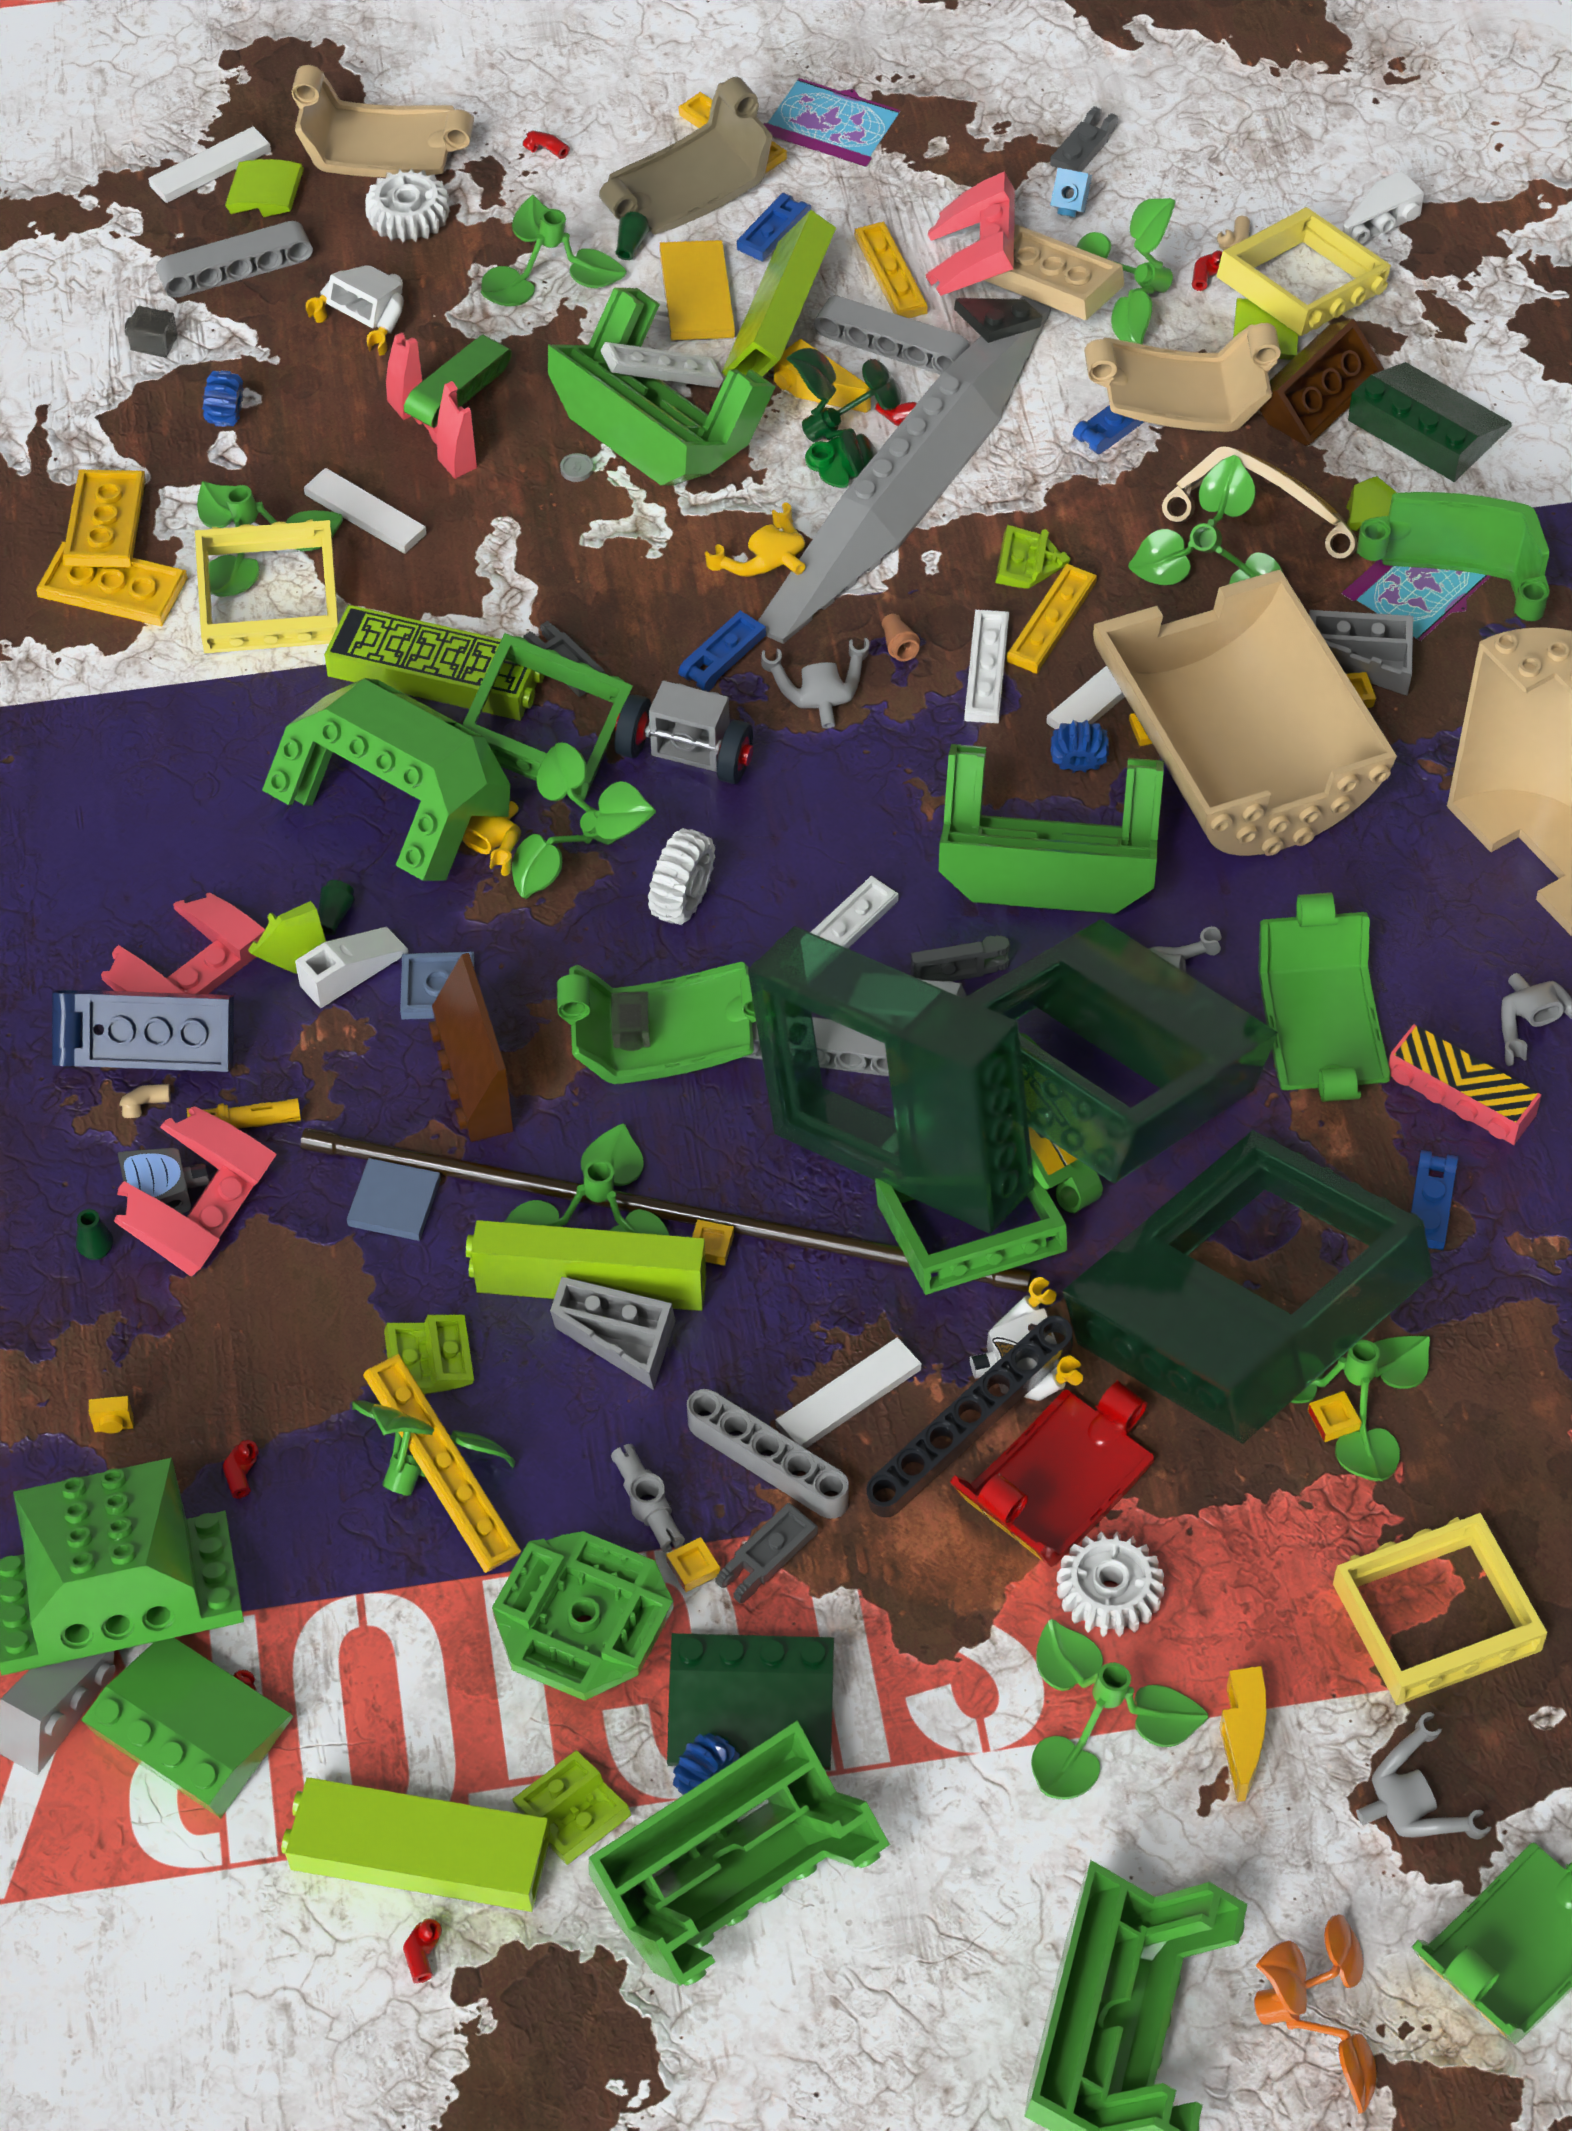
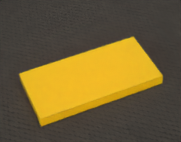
(696, 290)
(104, 518)
(135, 592)

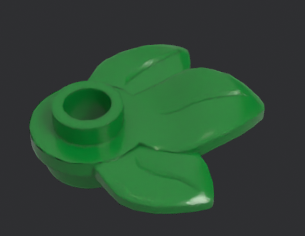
(830, 462)

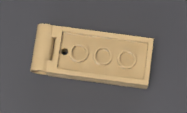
(1060, 274)

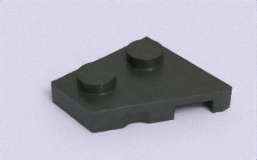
(998, 317)

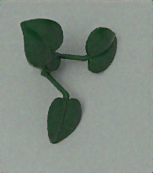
(824, 421)

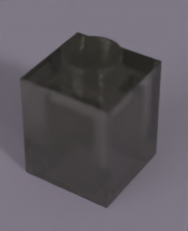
(151, 331)
(630, 1020)

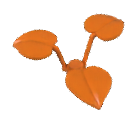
(1288, 2000)

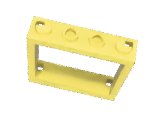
(1304, 226)
(273, 632)
(1463, 1663)

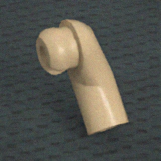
(1240, 233)
(144, 1094)

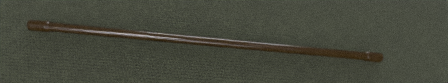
(333, 1144)

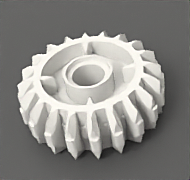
(407, 205)
(681, 876)
(1105, 1606)

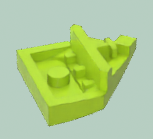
(1368, 500)
(1027, 558)
(289, 937)

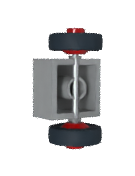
(687, 729)

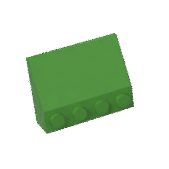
(188, 1722)

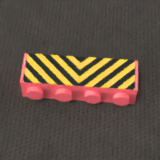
(1463, 1084)

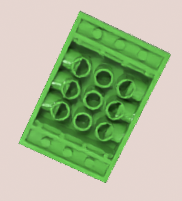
(112, 1568)

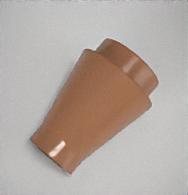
(900, 639)

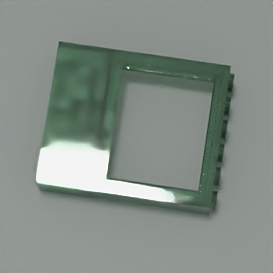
(1146, 1017)
(951, 1074)
(1217, 1342)

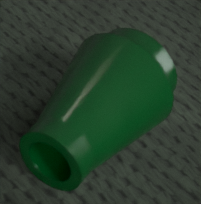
(631, 232)
(334, 904)
(92, 1236)

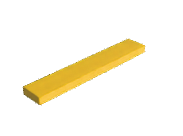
(445, 1466)

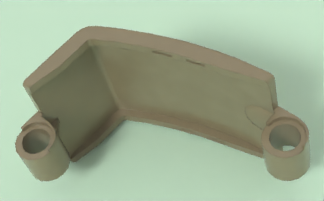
(700, 169)

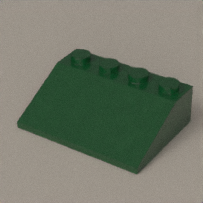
(1425, 419)
(750, 1690)

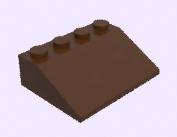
(471, 1055)

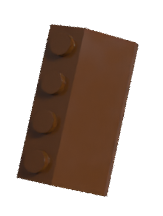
(1320, 382)

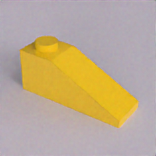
(847, 385)

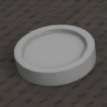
(576, 467)

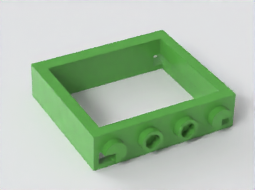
(526, 759)
(976, 1257)

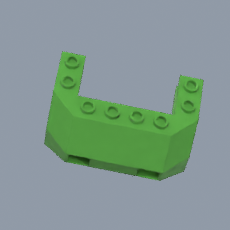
(643, 415)
(406, 747)
(1044, 859)
(726, 1864)
(1117, 2003)

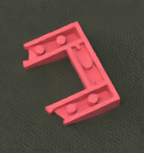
(994, 208)
(454, 427)
(217, 920)
(192, 1238)

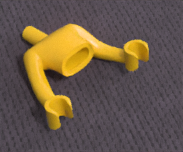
(770, 547)
(489, 832)

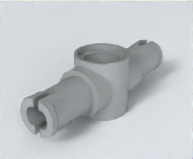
(651, 1512)

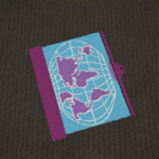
(831, 121)
(1416, 592)

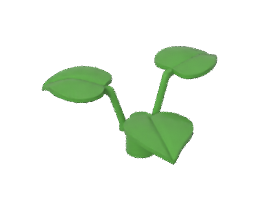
(1147, 226)
(546, 227)
(1225, 490)
(222, 504)
(619, 813)
(605, 1163)
(1402, 1365)
(403, 1468)
(1071, 1658)

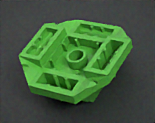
(576, 1578)

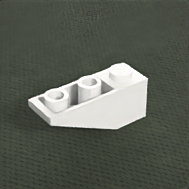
(1385, 206)
(346, 962)

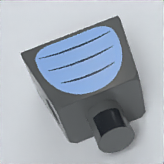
(162, 1175)

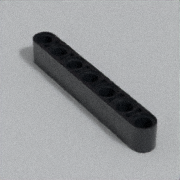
(964, 1433)

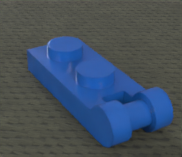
(772, 226)
(1104, 429)
(722, 650)
(1434, 1196)

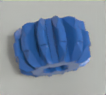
(223, 398)
(1079, 746)
(702, 1760)

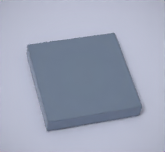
(423, 979)
(393, 1199)

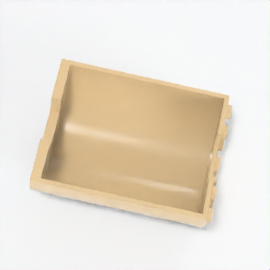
(1249, 715)
(1518, 754)

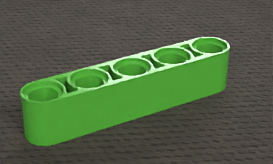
(469, 370)

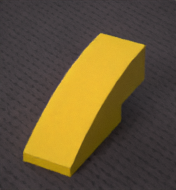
(1244, 1726)

